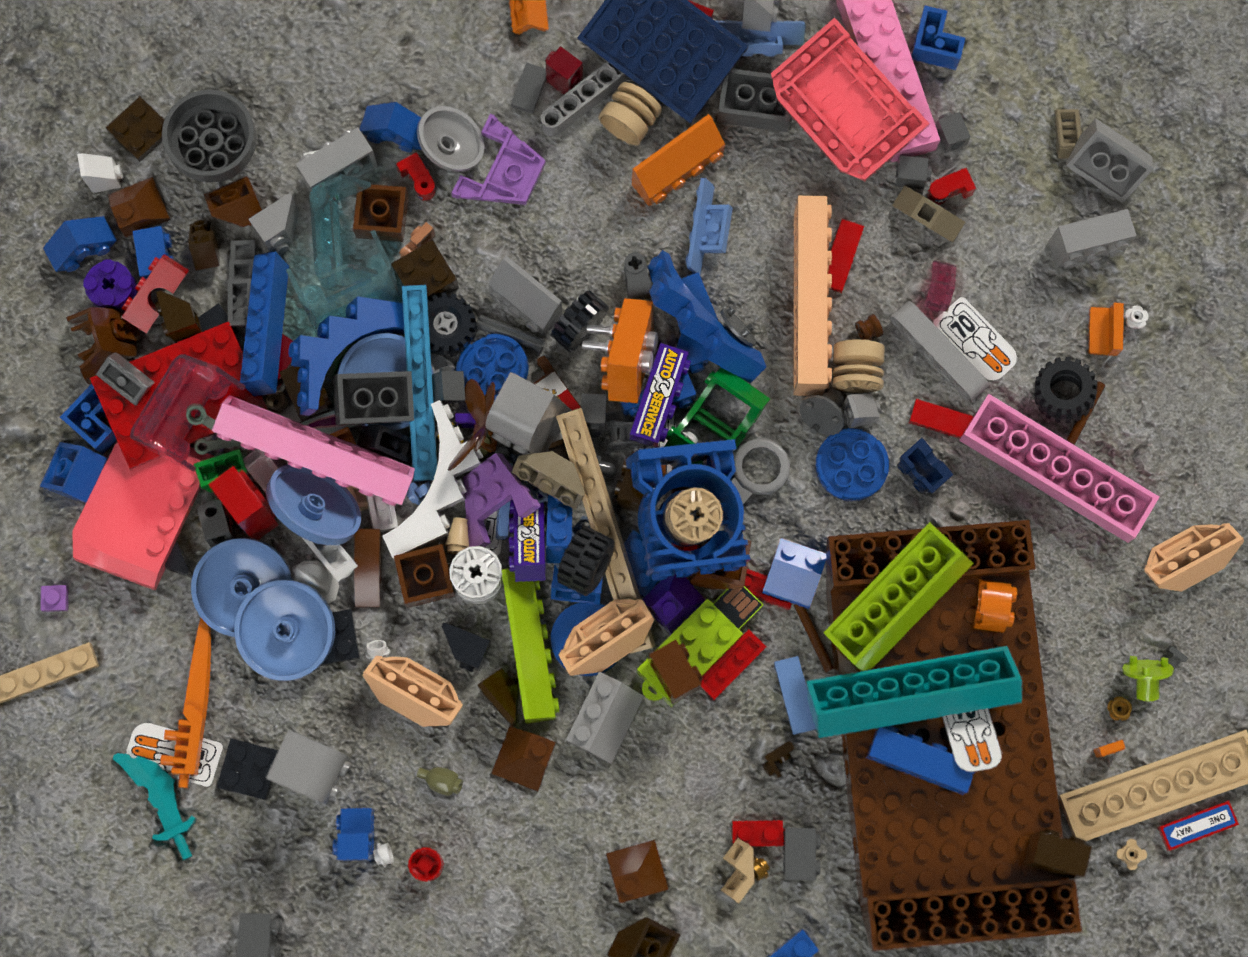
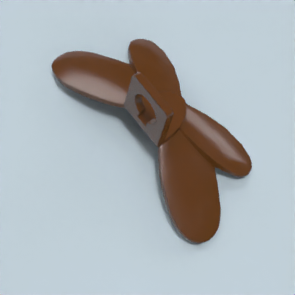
(479, 408)

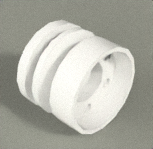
(477, 589)

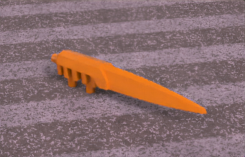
(191, 730)

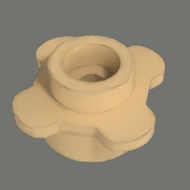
(1124, 854)

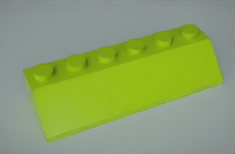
(898, 598)
(529, 649)

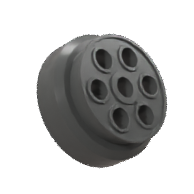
(186, 119)

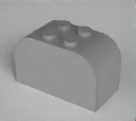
(525, 416)
(309, 767)

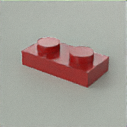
(758, 832)

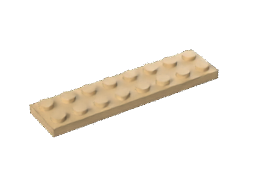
(1157, 787)

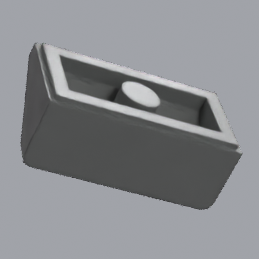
(125, 378)

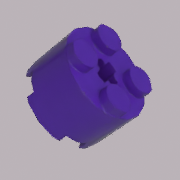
(105, 275)

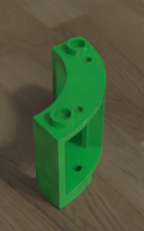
(736, 387)

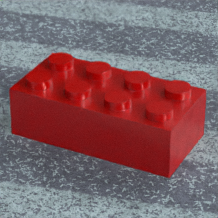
(244, 502)

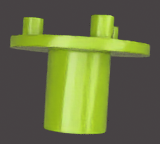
(1148, 676)

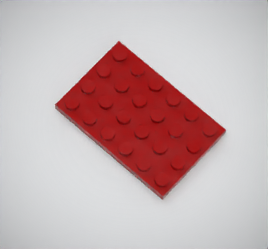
(213, 346)

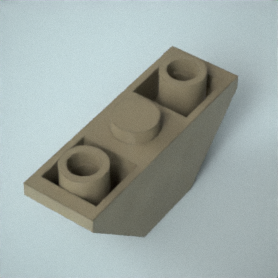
(929, 213)
(551, 475)

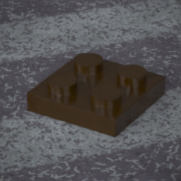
(137, 129)

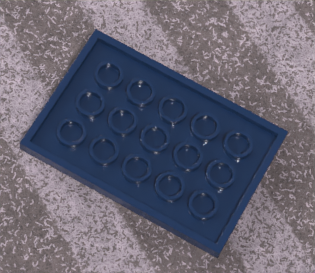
(665, 49)

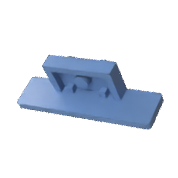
(766, 42)
(709, 227)

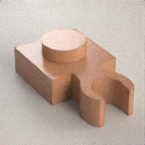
(419, 237)

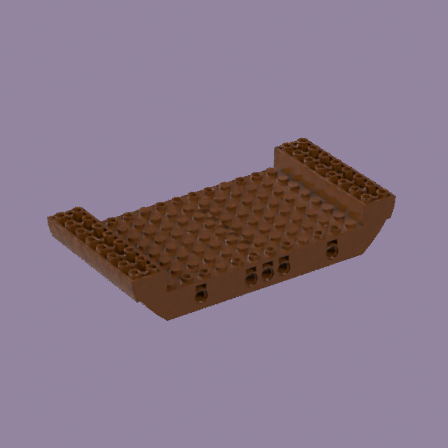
(926, 857)

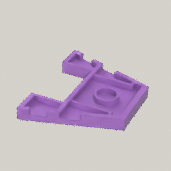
(512, 173)
(488, 490)

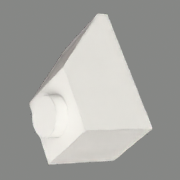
(99, 172)

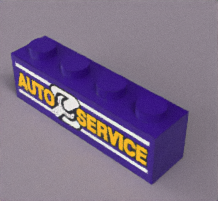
(659, 396)
(527, 544)

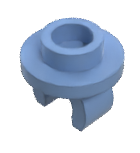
(417, 493)

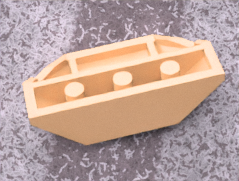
(1192, 556)
(606, 636)
(413, 691)

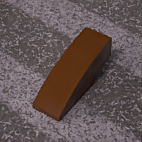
(369, 568)

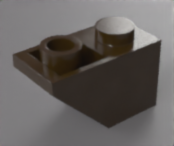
(204, 244)
(179, 317)

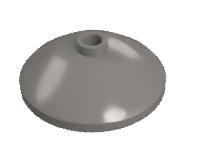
(456, 132)

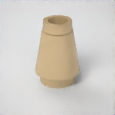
(458, 536)

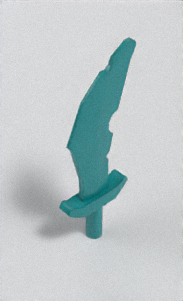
(161, 796)

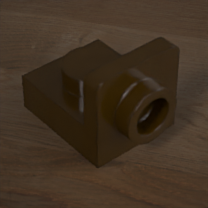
(780, 754)

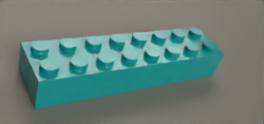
(914, 691)

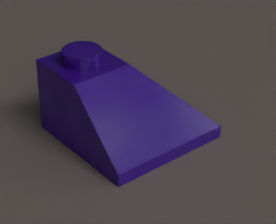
(673, 602)

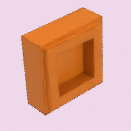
(1109, 749)

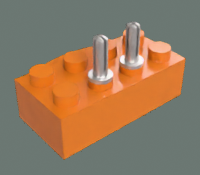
(629, 350)

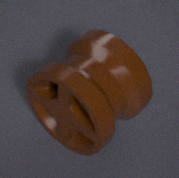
(869, 328)

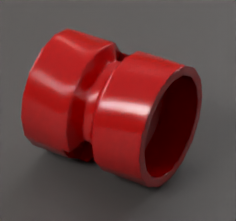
(426, 864)

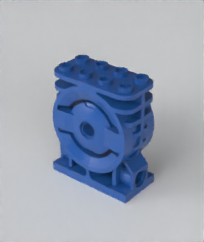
(725, 547)

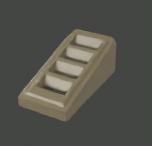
(1065, 146)

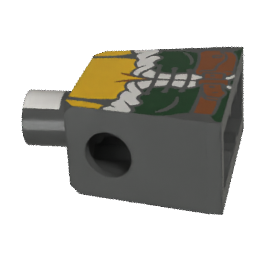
(215, 520)

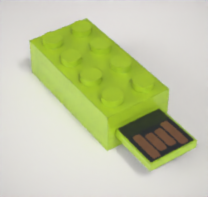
(706, 635)

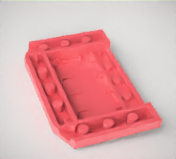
(845, 103)
(135, 517)

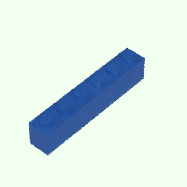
(264, 324)

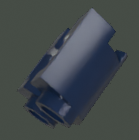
(923, 467)

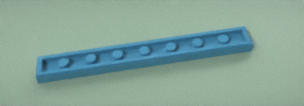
(419, 363)

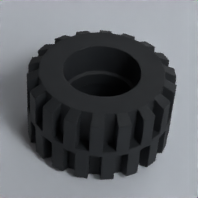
(1065, 371)
(585, 560)

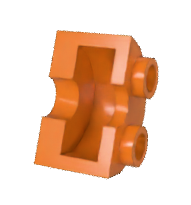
(994, 606)

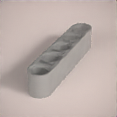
(577, 99)
(939, 351)

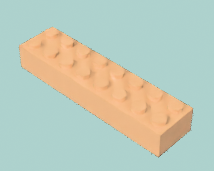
(811, 302)

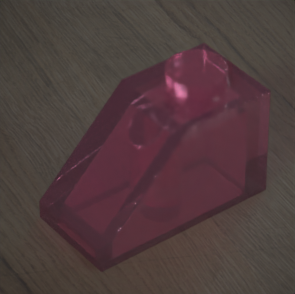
(940, 286)

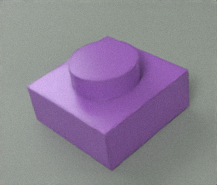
(54, 598)

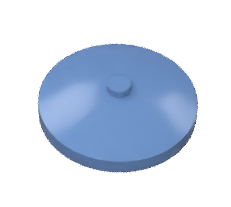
(377, 354)
(313, 506)
(229, 575)
(284, 630)

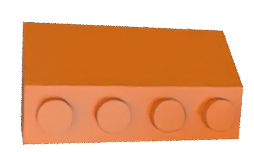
(678, 161)

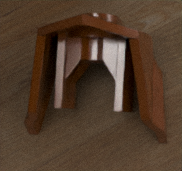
(109, 337)

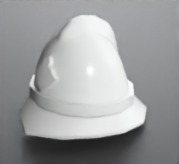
(318, 577)

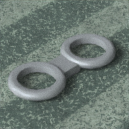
(747, 488)

